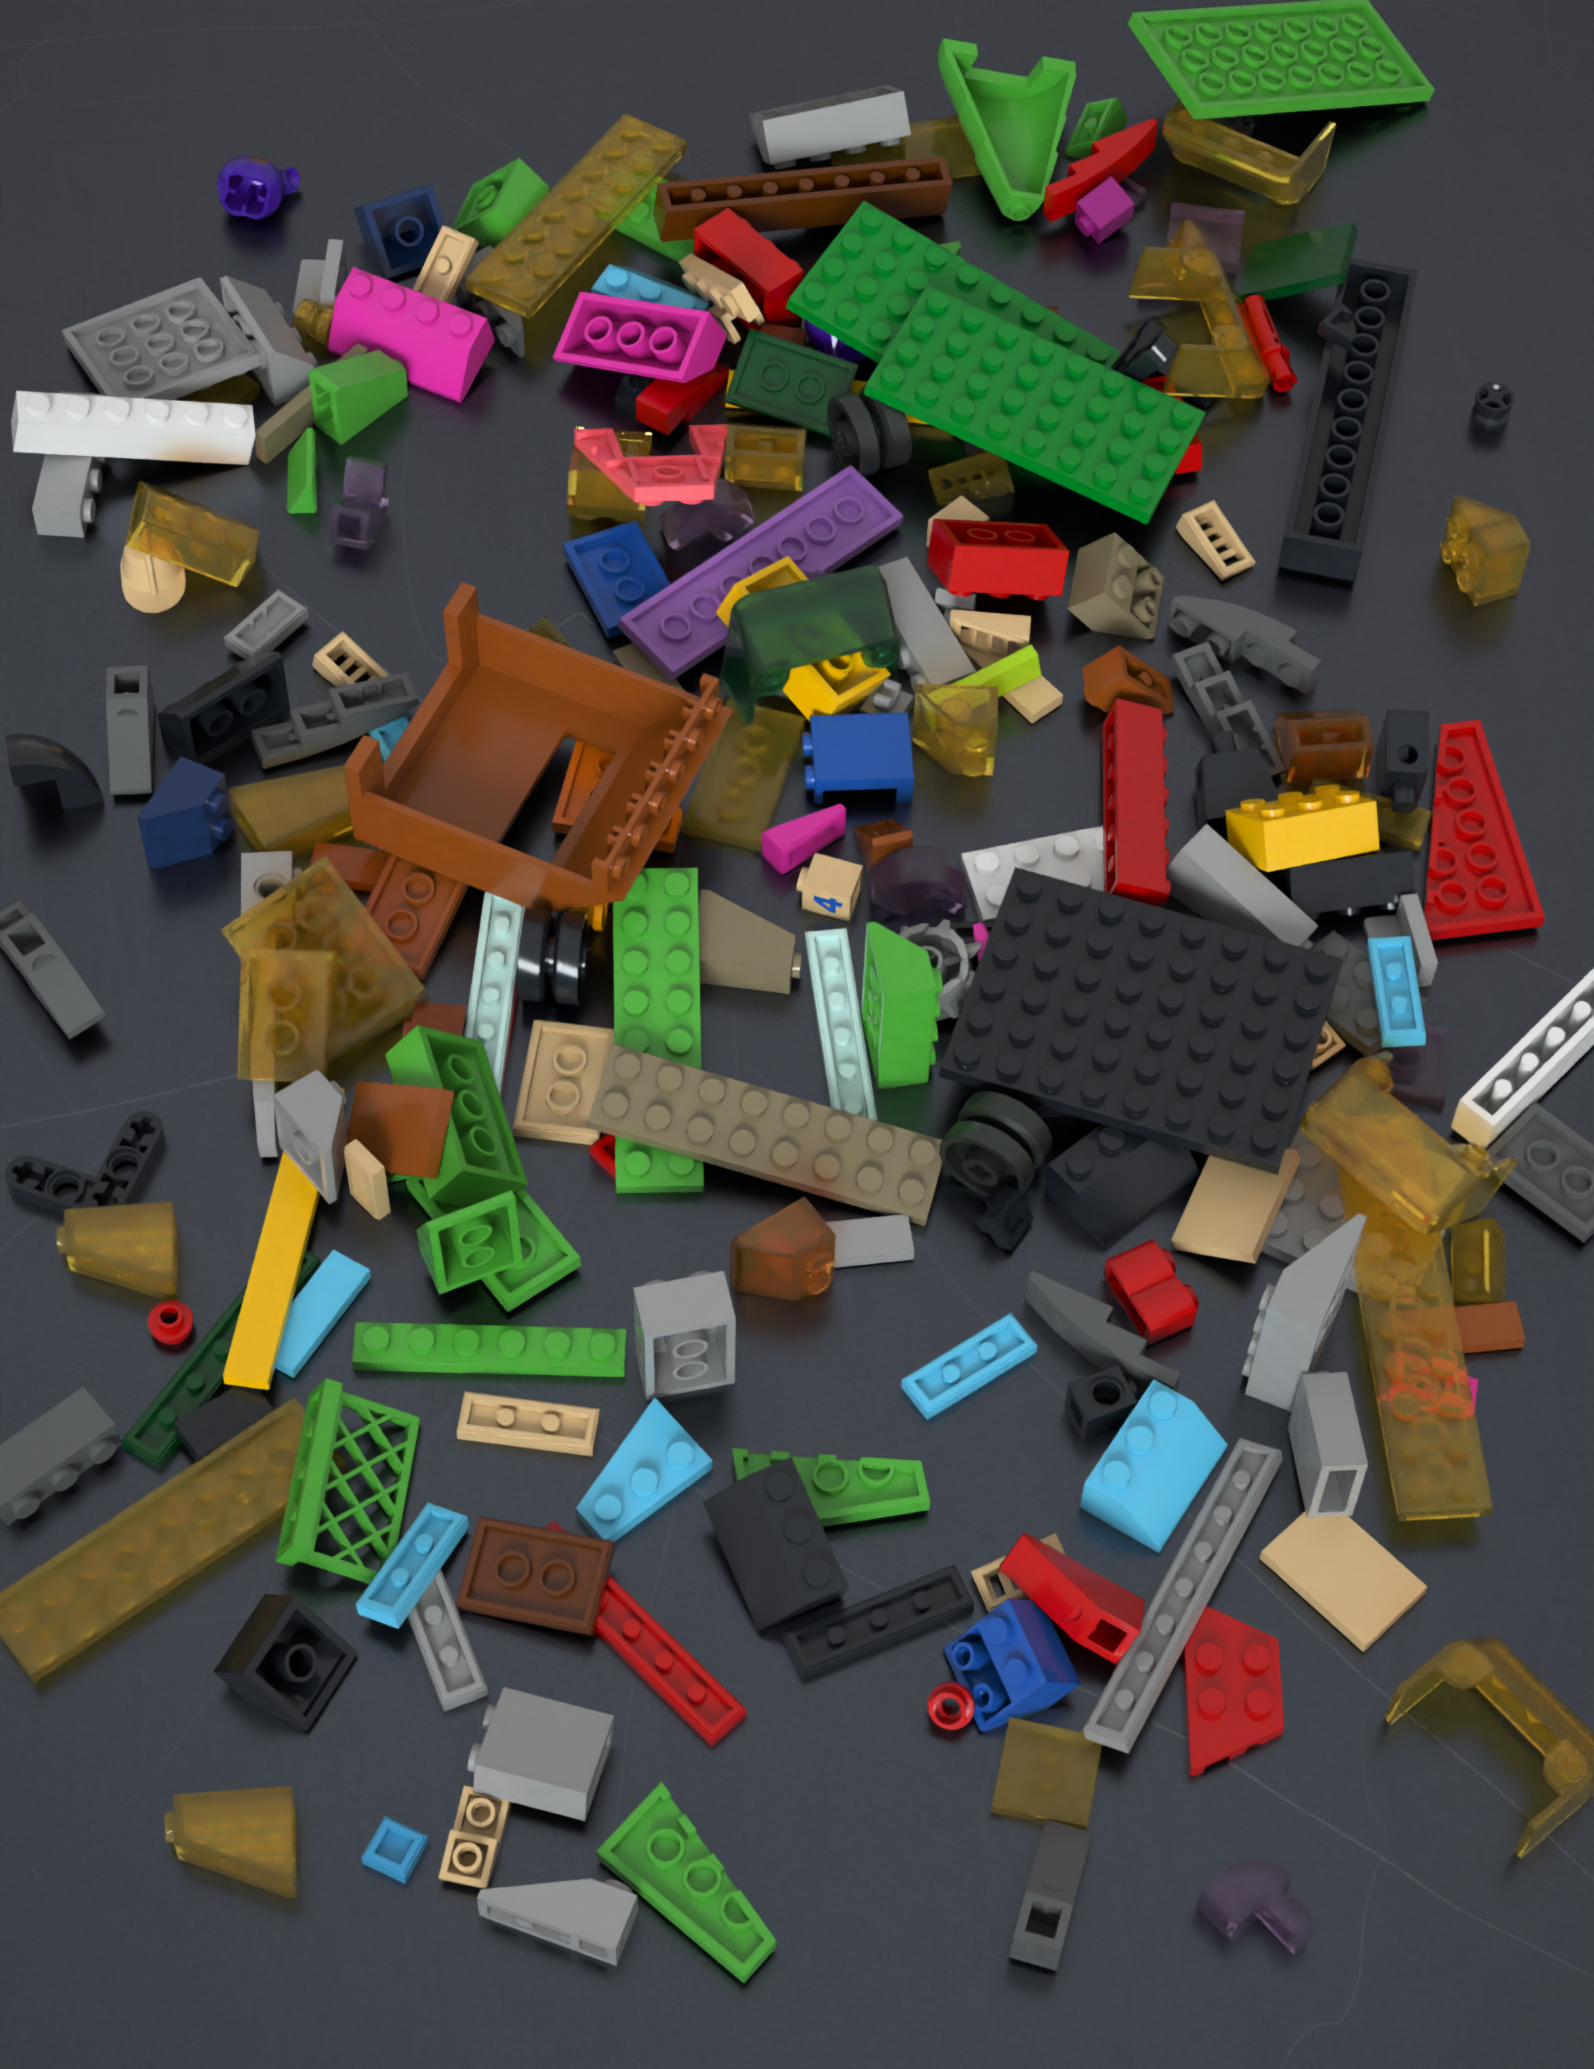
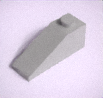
(571, 1913)

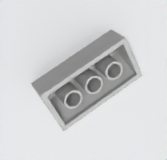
(831, 125)

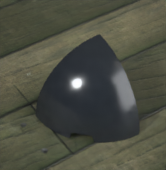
(42, 759)

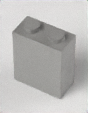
(1327, 1444)
(541, 1753)

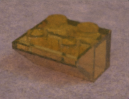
(765, 456)
(1484, 550)

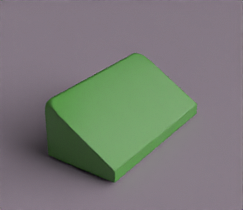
(1096, 122)
(303, 475)

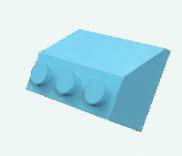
(636, 285)
(1154, 1467)

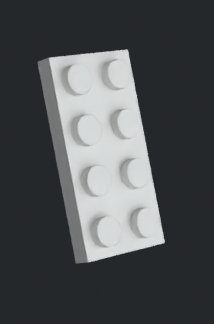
(1064, 856)

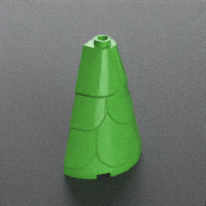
(1009, 122)

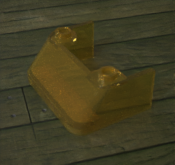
(1244, 158)
(1233, 360)
(1399, 1153)
(1529, 1706)

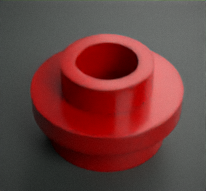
(173, 1332)
(942, 1714)

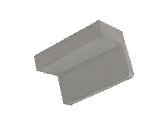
(322, 278)
(1408, 922)

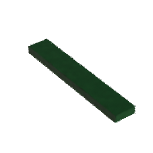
(195, 1382)

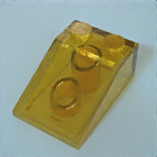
(594, 494)
(285, 1012)

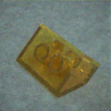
(191, 535)

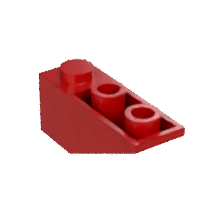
(1076, 1598)

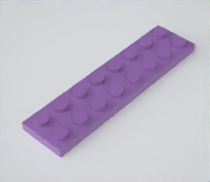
(815, 531)

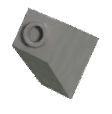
(1233, 893)

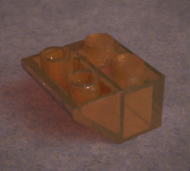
(1325, 744)

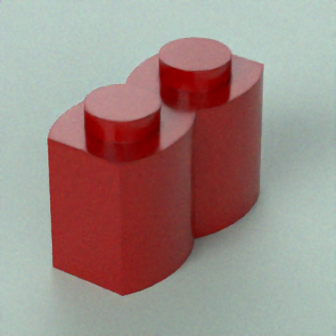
(1150, 1291)

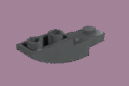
(1246, 633)
(47, 970)

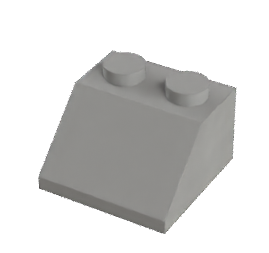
(314, 1130)

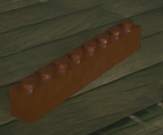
(805, 196)

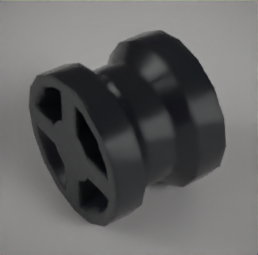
(1492, 406)

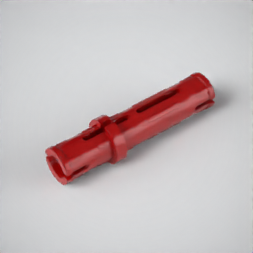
(1274, 352)

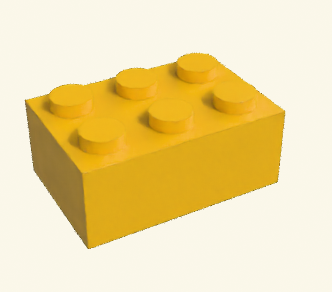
(1303, 828)

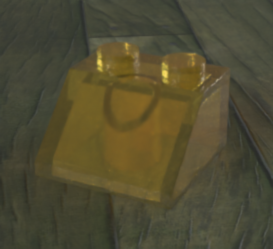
(957, 726)

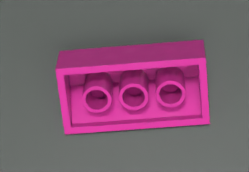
(431, 338)
(640, 338)

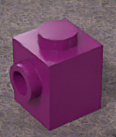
(1104, 210)

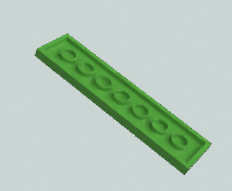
(658, 1006)

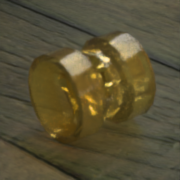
(313, 321)

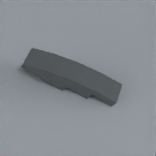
(1221, 703)
(324, 725)
(1088, 1328)

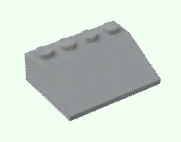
(1299, 1316)

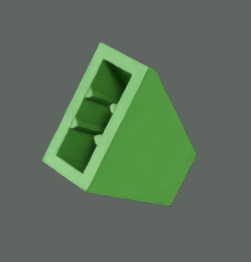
(355, 392)

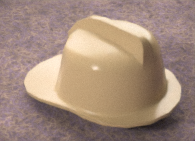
(151, 582)

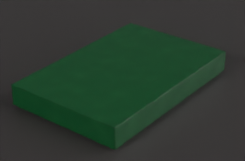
(1299, 262)
(788, 381)

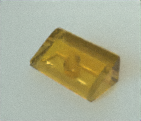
(1478, 1263)

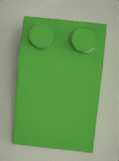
(471, 1242)

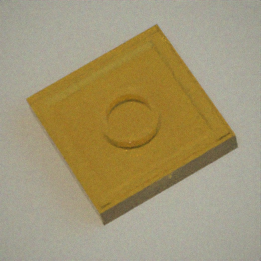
(1046, 1774)

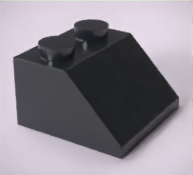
(286, 1660)

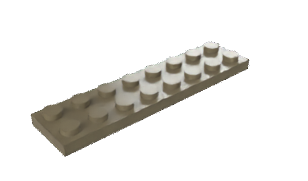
(766, 1134)

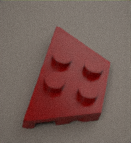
(1229, 1689)

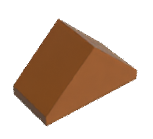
(881, 839)

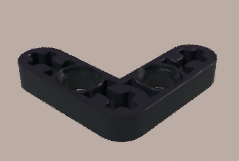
(1146, 350)
(91, 1188)

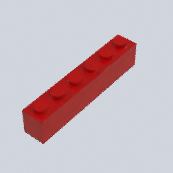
(1135, 803)

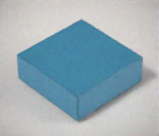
(395, 1849)

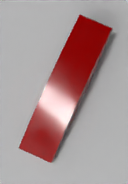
(1111, 156)

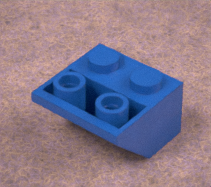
(1011, 1663)

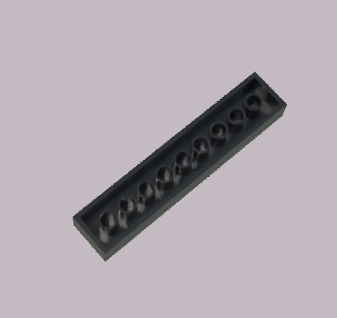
(1348, 425)

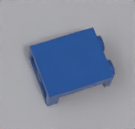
(859, 754)

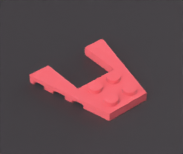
(660, 478)

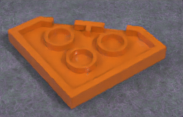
(582, 776)

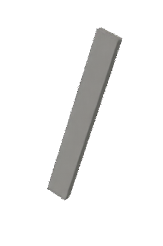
(1183, 1596)

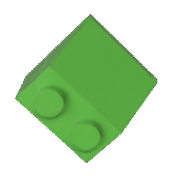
(500, 203)

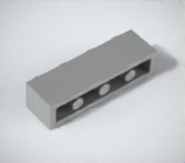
(67, 492)
(926, 640)

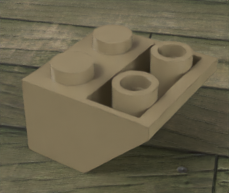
(1116, 589)

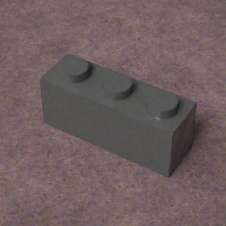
(53, 1453)

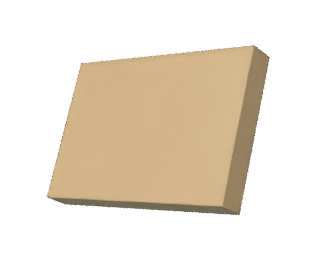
(561, 1081)
(1233, 1208)
(1344, 1575)

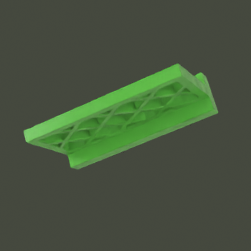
(315, 1465)

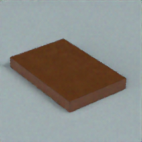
(536, 1575)

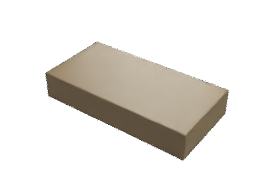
(367, 1179)

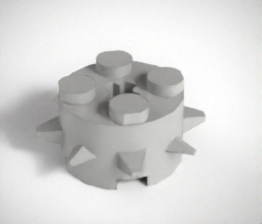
(952, 958)

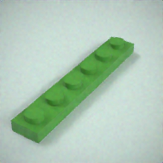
(489, 1349)

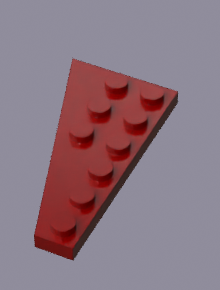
(1475, 856)

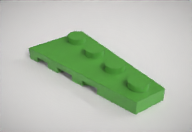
(849, 1488)
(677, 1874)

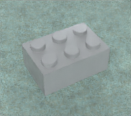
(684, 1334)

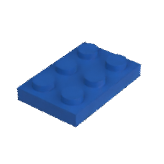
(615, 572)

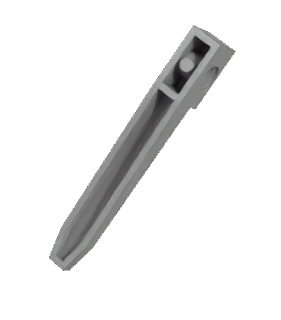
(260, 877)

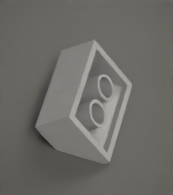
(280, 348)

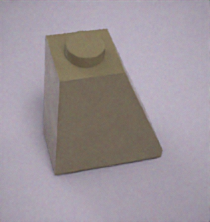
(744, 948)

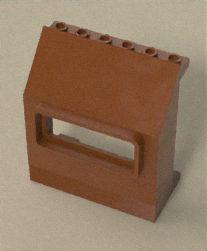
(490, 736)

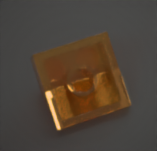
(784, 1254)

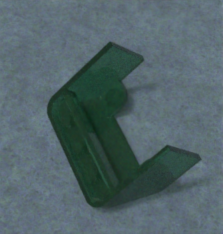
(805, 626)

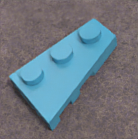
(642, 1475)

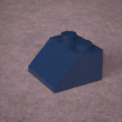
(401, 229)
(186, 815)

